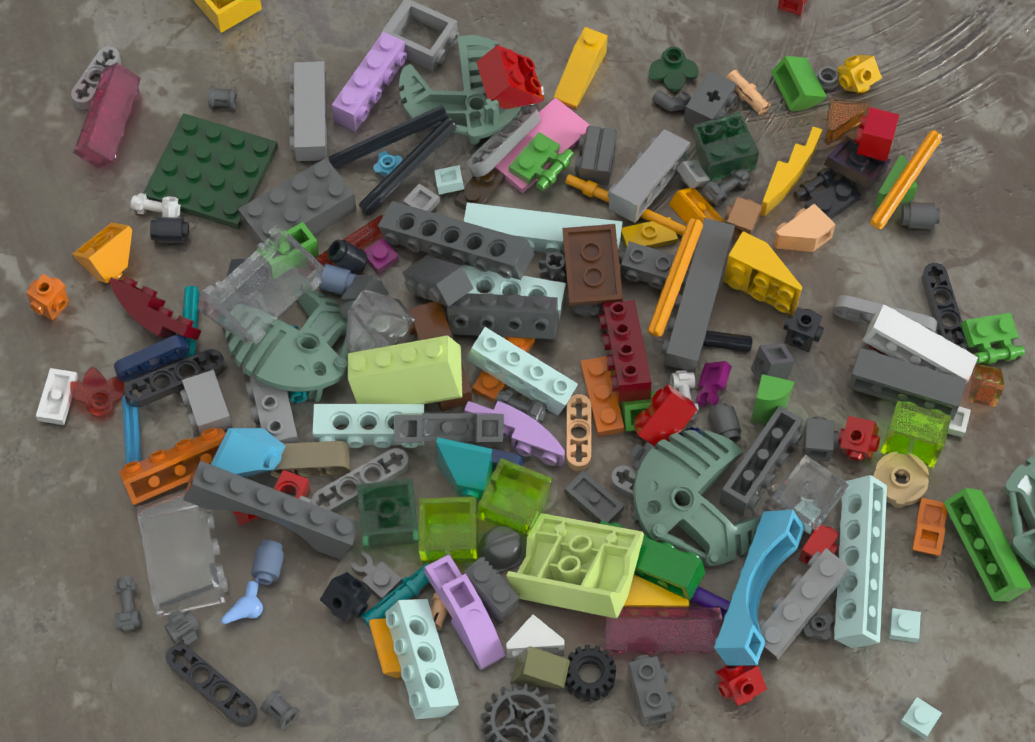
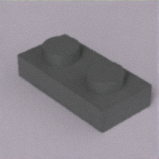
(594, 498)

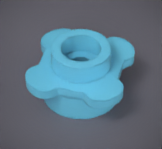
(381, 167)

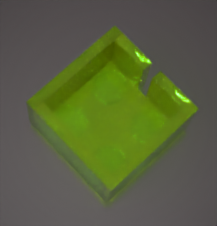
(924, 425)
(517, 497)
(448, 528)

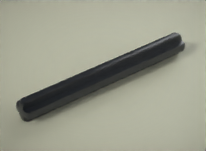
(388, 137)
(407, 166)

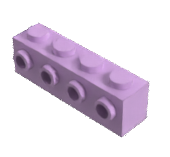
(369, 81)

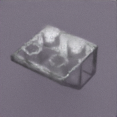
(376, 322)

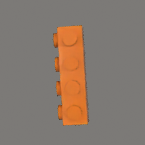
(170, 467)

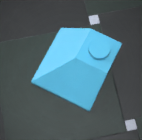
(248, 452)

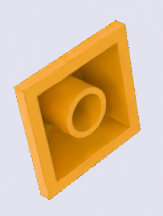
(106, 252)

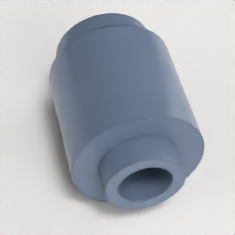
(336, 279)
(267, 562)

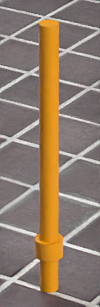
(591, 189)

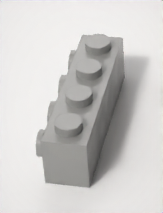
(309, 111)
(648, 175)
(272, 410)
(803, 601)

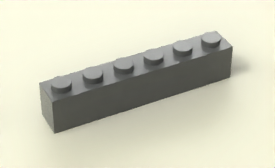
(698, 297)

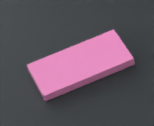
(558, 124)

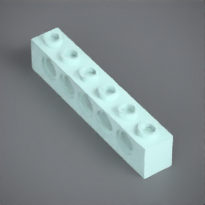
(863, 551)

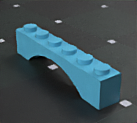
(774, 541)

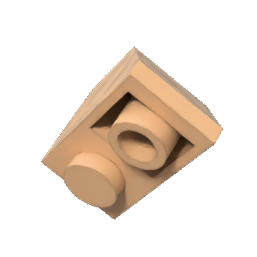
(805, 232)

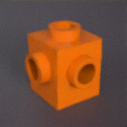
(47, 296)

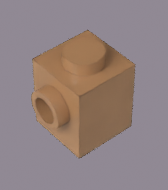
(743, 215)

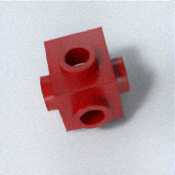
(859, 438)
(740, 683)

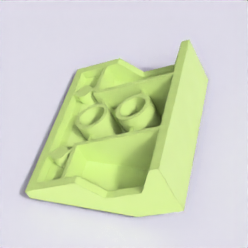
(578, 565)

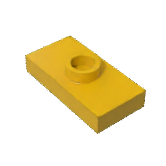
(649, 234)

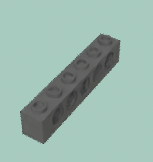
(456, 240)

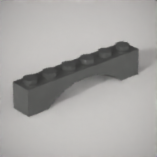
(223, 490)

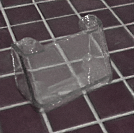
(262, 287)

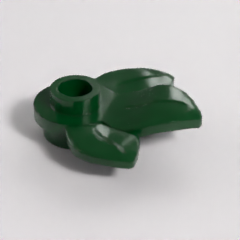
(673, 72)

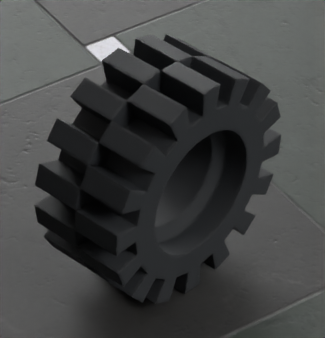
(602, 661)

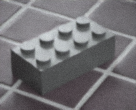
(311, 197)

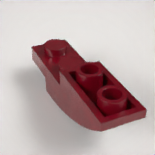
(149, 310)

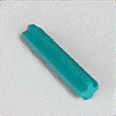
(190, 311)

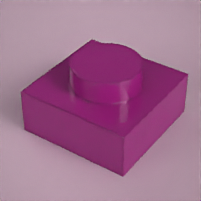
(381, 256)

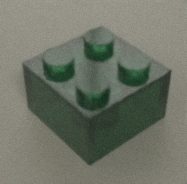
(387, 513)

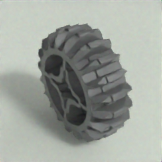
(508, 727)

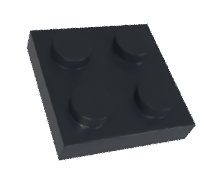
(859, 168)

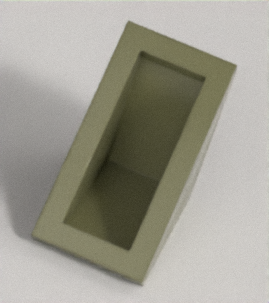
(539, 669)

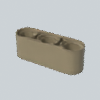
(314, 459)

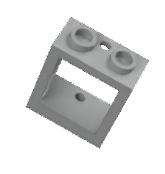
(416, 53)

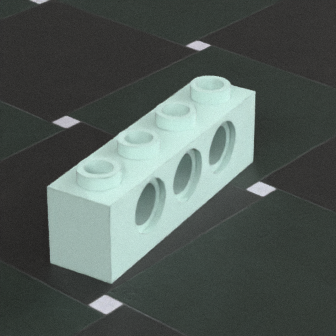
(525, 287)
(521, 371)
(356, 416)
(421, 659)

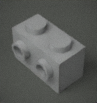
(206, 402)

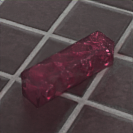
(107, 115)
(663, 629)

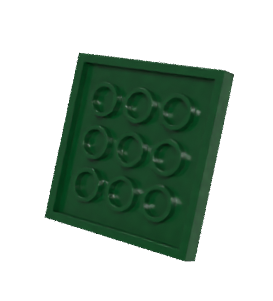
(211, 169)

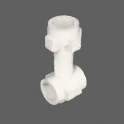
(168, 207)
(684, 382)

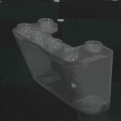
(180, 554)

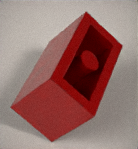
(876, 133)
(665, 415)

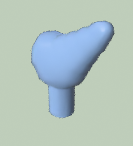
(246, 606)

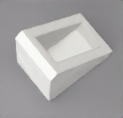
(537, 635)

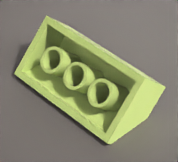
(407, 372)

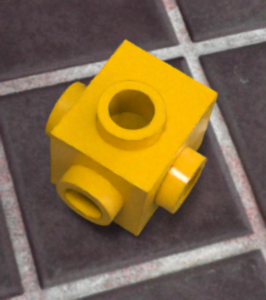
(858, 73)

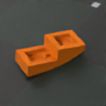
(930, 527)

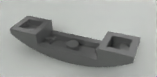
(448, 425)

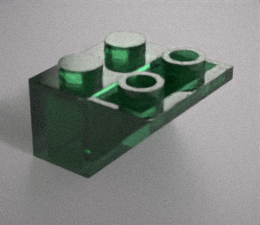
(725, 146)

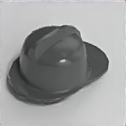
(501, 548)

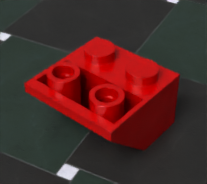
(509, 78)

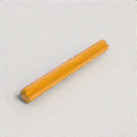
(905, 180)
(675, 277)

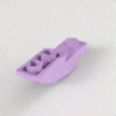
(526, 434)
(466, 610)

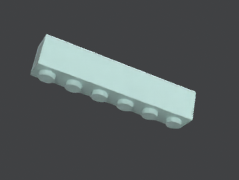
(539, 228)

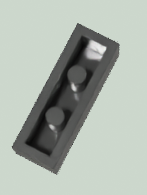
(437, 280)

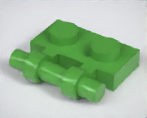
(535, 157)
(991, 330)

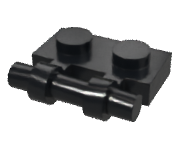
(834, 199)

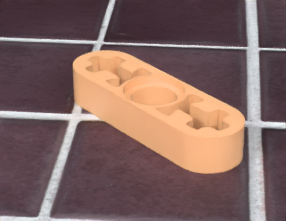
(571, 441)

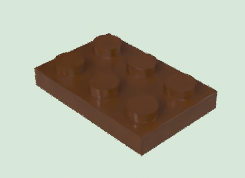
(592, 264)

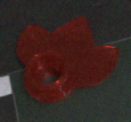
(97, 388)

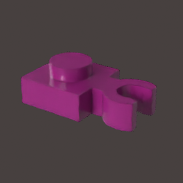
(712, 379)

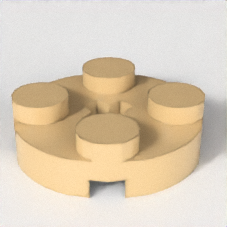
(916, 482)

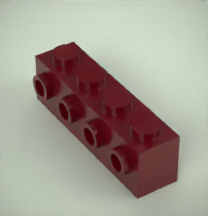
(626, 351)

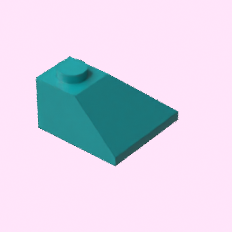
(465, 466)

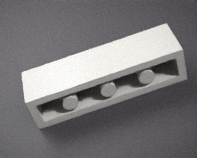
(915, 344)

